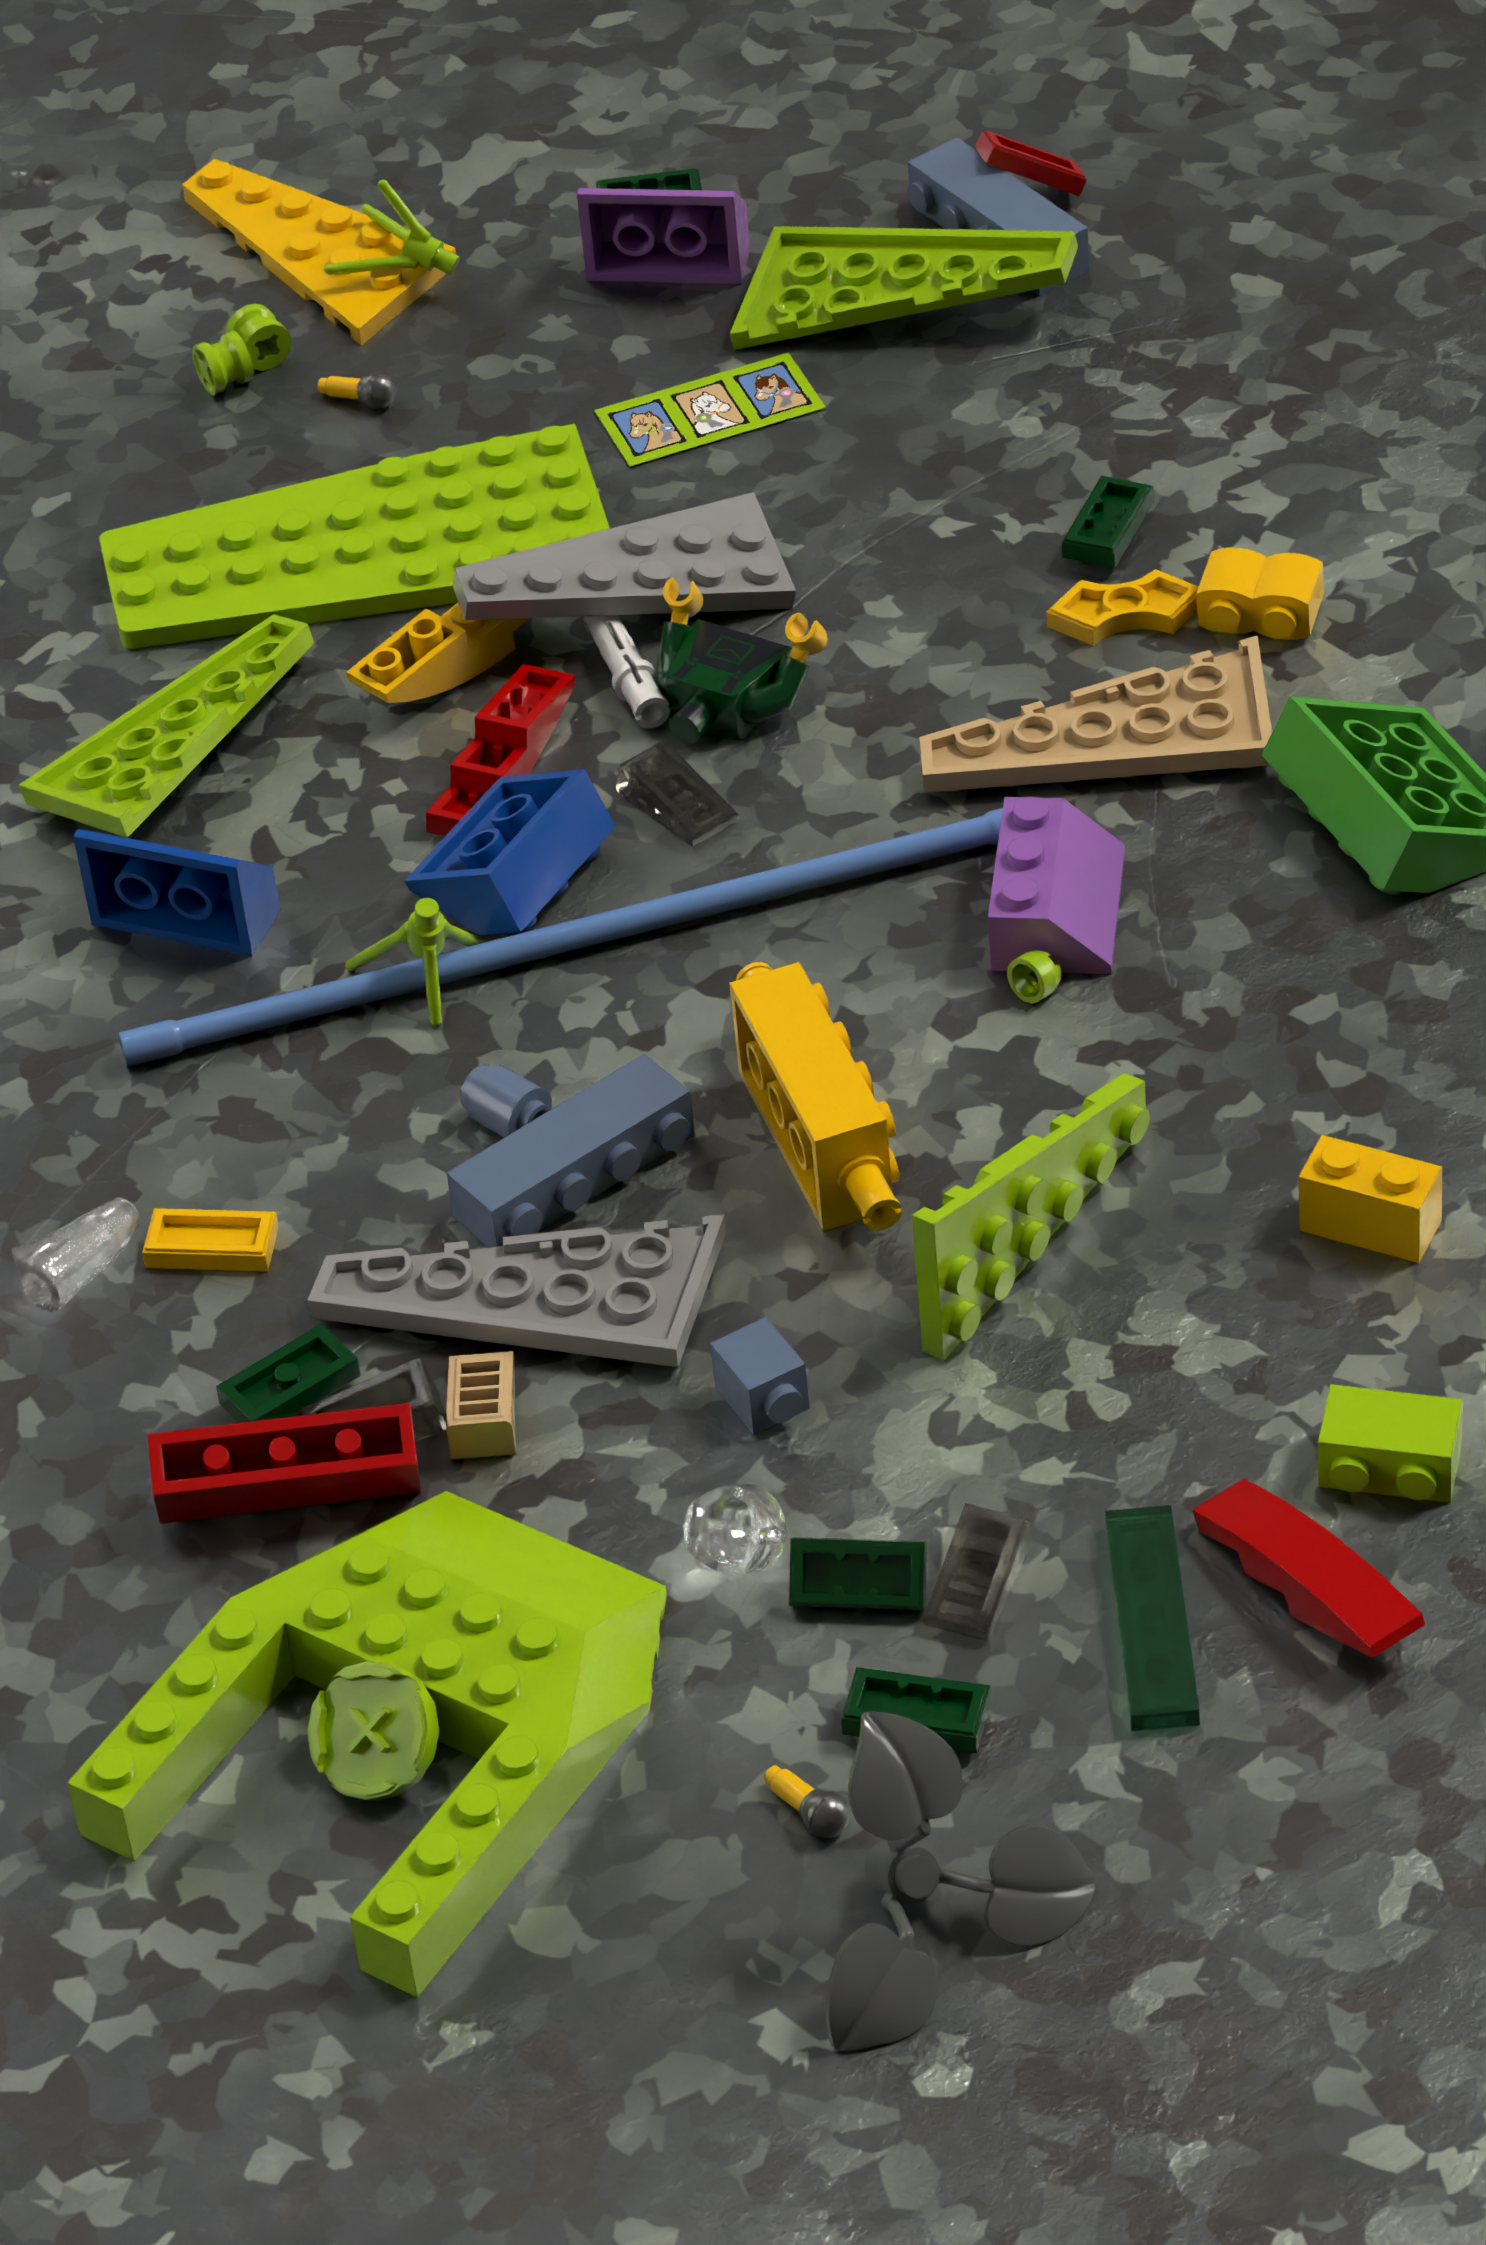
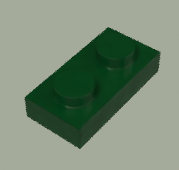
(289, 1378)

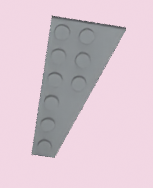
(541, 1290)

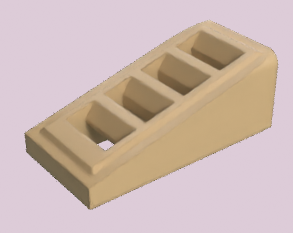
(481, 1417)

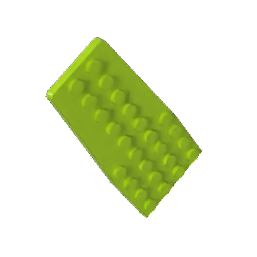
(349, 539)

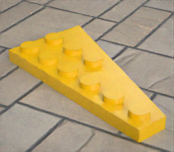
(305, 233)

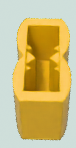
(1260, 593)

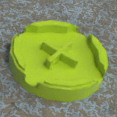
(373, 1731)

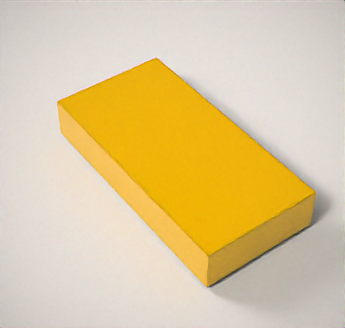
(210, 1239)

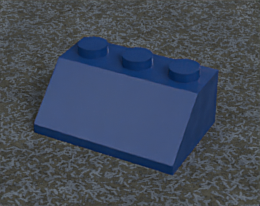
(514, 851)
(176, 892)

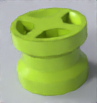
(258, 323)
(223, 363)

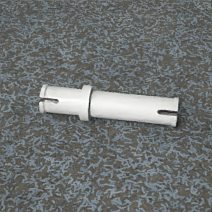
(633, 677)

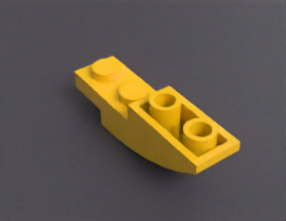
(433, 655)

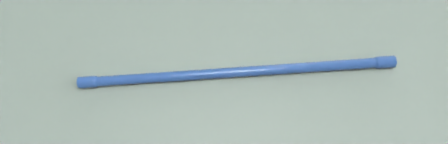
(173, 1037)

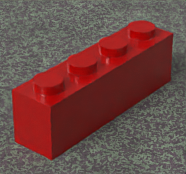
(283, 1463)

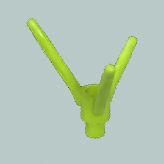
(419, 247)
(426, 939)

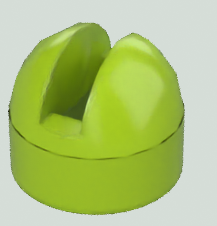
(1021, 980)

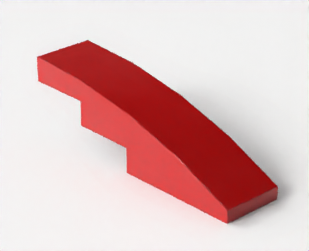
(506, 741)
(1313, 1568)

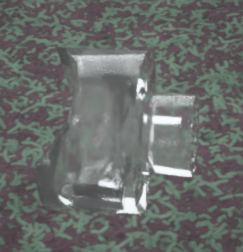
(742, 1532)

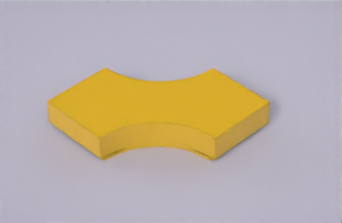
(1101, 610)

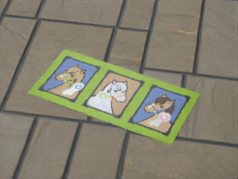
(709, 409)

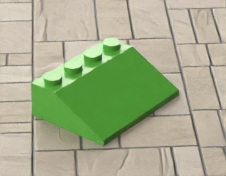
(1386, 789)

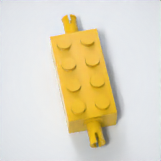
(815, 1097)

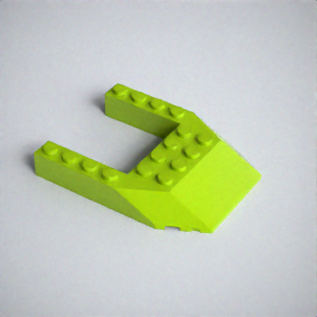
(520, 1643)

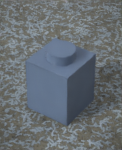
(760, 1375)

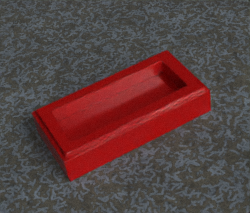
(1030, 162)

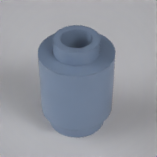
(502, 1099)

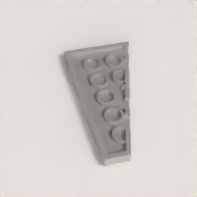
(625, 567)

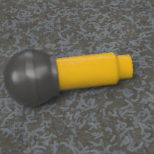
(374, 390)
(822, 1811)

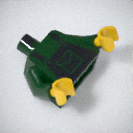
(724, 677)

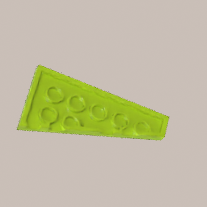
(858, 276)
(149, 750)
(1018, 1201)

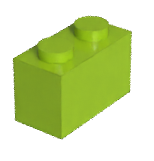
(1390, 1443)

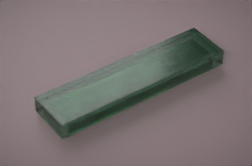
(1151, 1618)

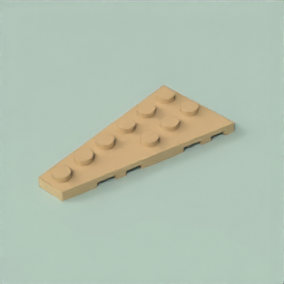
(1122, 727)

